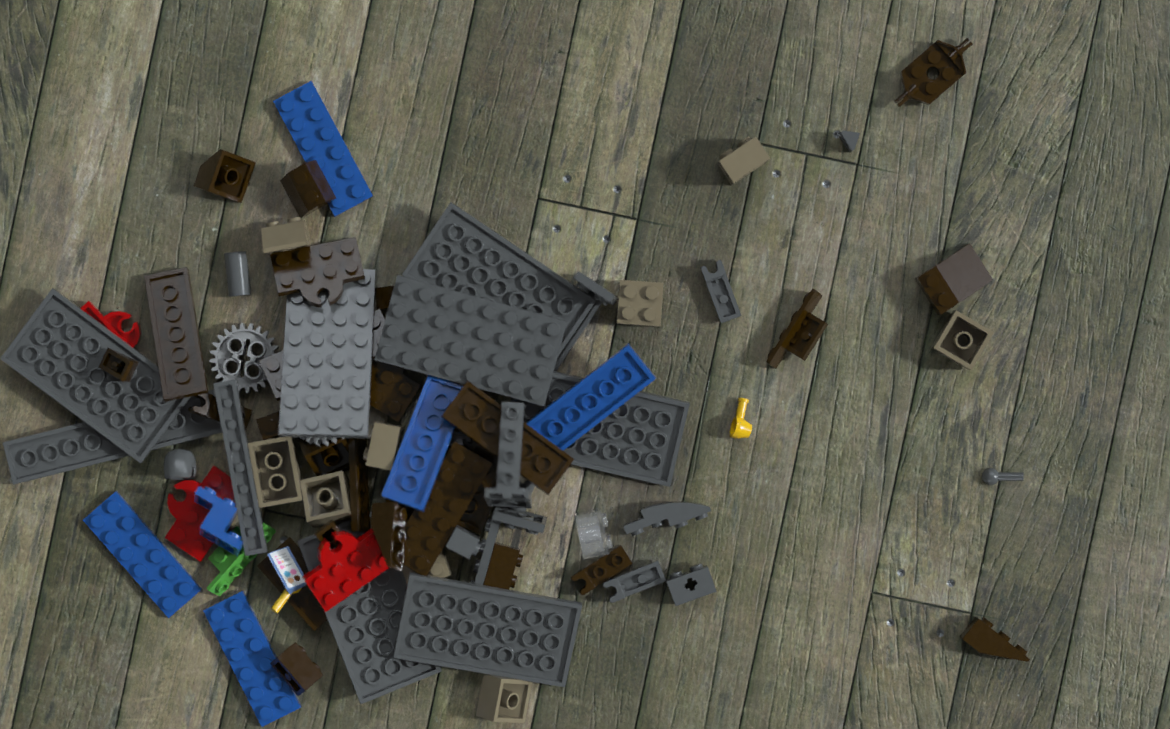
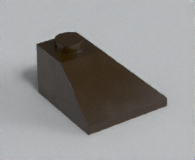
(225, 175)

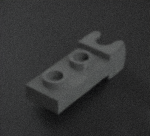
(721, 293)
(635, 580)

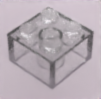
(592, 533)

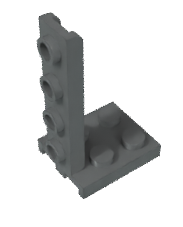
(602, 297)
(509, 461)
(512, 518)

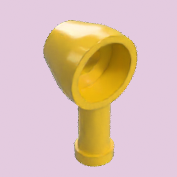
(739, 427)

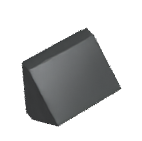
(849, 139)

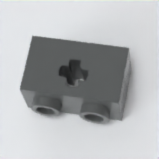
(464, 542)
(702, 588)

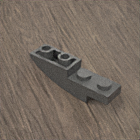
(675, 512)

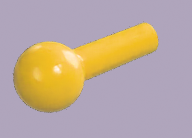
(282, 600)

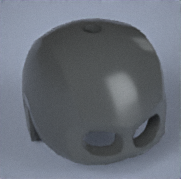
(179, 465)

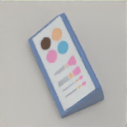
(287, 569)

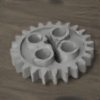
(225, 354)

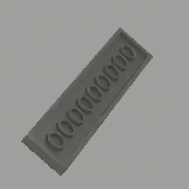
(84, 446)

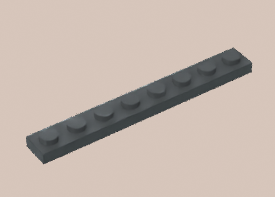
(240, 467)

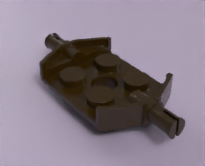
(950, 68)

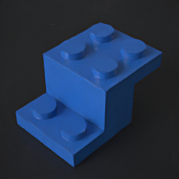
(218, 520)

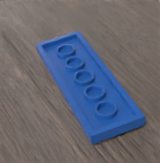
(321, 141)
(593, 398)
(422, 446)
(142, 554)
(250, 658)

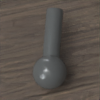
(992, 476)

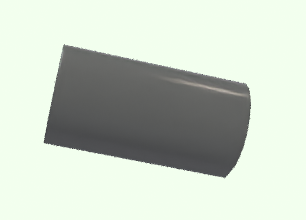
(237, 273)

